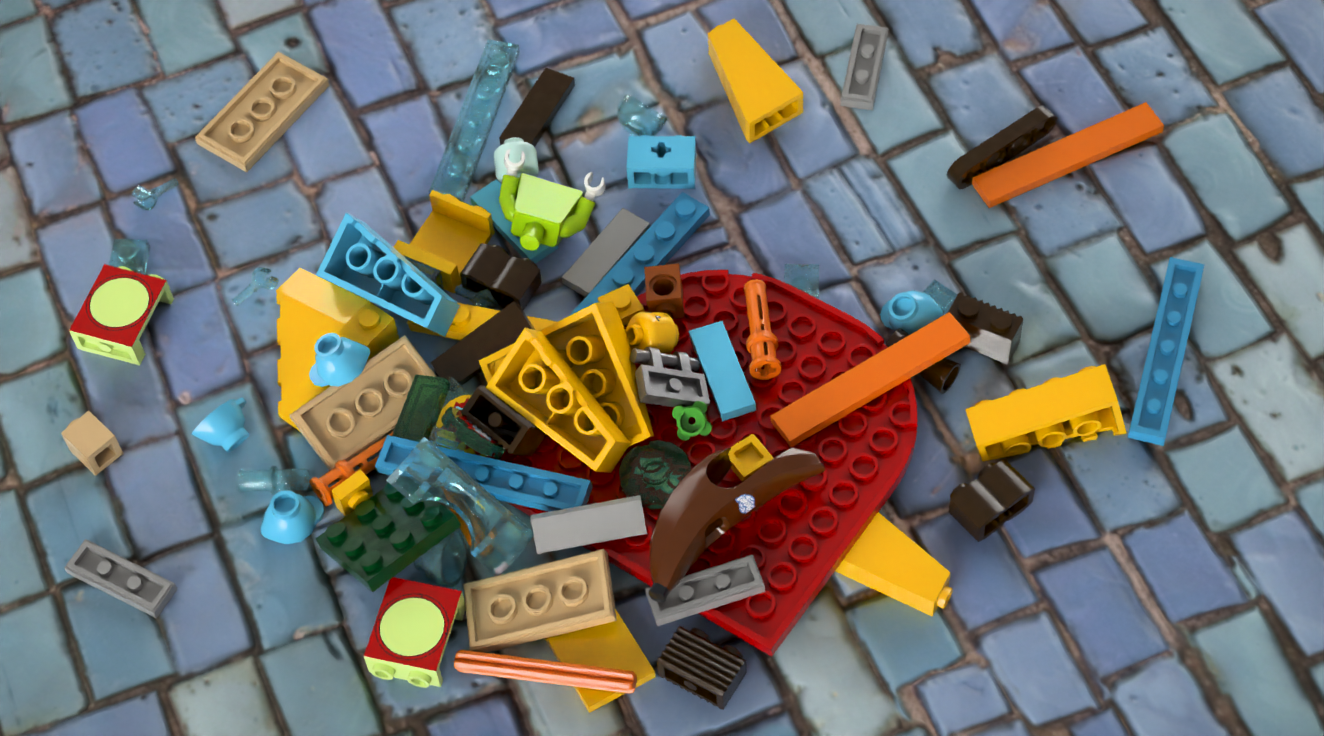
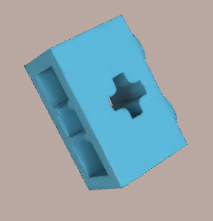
(661, 162)

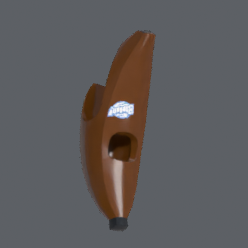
(703, 512)

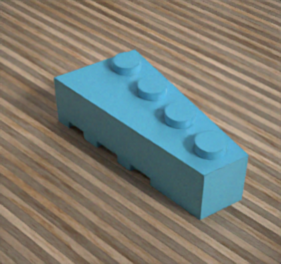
(378, 272)

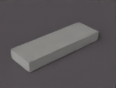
(864, 67)
(605, 252)
(588, 524)
(121, 578)
(709, 590)

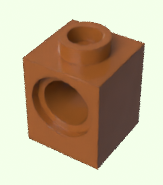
(664, 281)

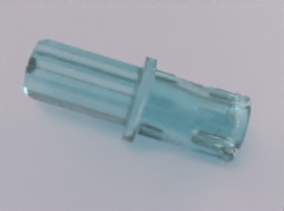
(274, 480)

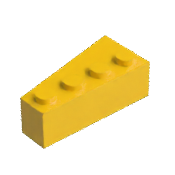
(556, 401)
(1047, 414)

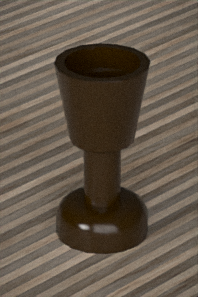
(939, 375)

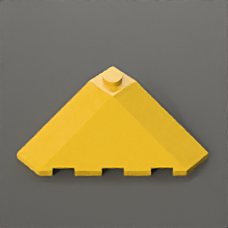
(307, 312)
(599, 354)

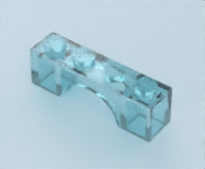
(494, 530)

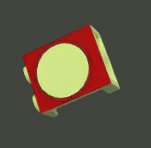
(118, 313)
(413, 631)

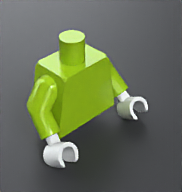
(543, 209)

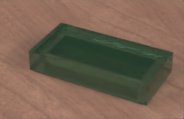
(422, 407)

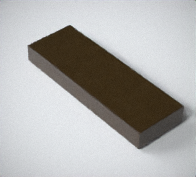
(539, 107)
(498, 332)

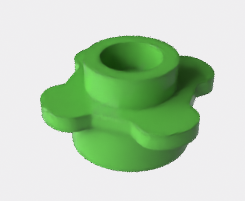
(697, 411)

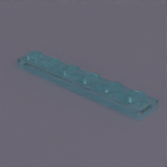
(475, 119)

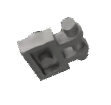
(668, 386)

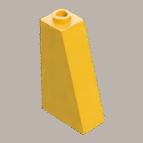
(753, 82)
(897, 567)

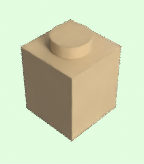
(92, 442)

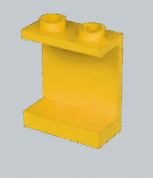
(449, 237)

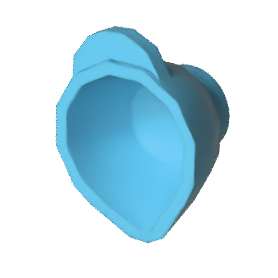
(910, 311)
(337, 360)
(224, 426)
(291, 517)

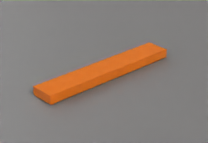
(1067, 155)
(870, 379)

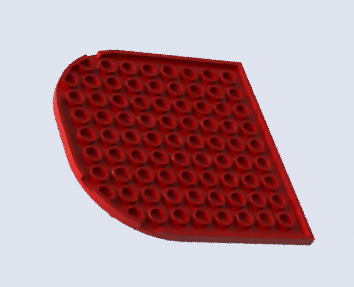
(809, 527)

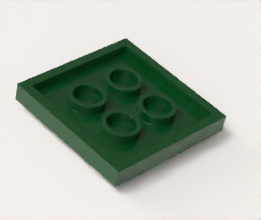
(386, 535)

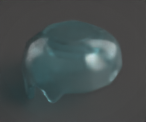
(639, 118)

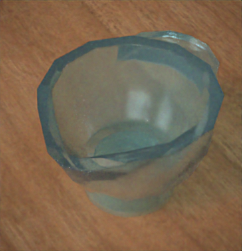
(445, 560)

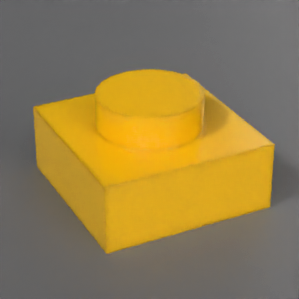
(624, 301)
(748, 457)
(352, 492)

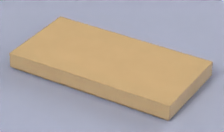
(262, 111)
(364, 411)
(539, 602)

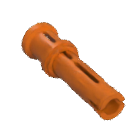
(761, 341)
(343, 470)

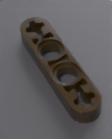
(1002, 146)

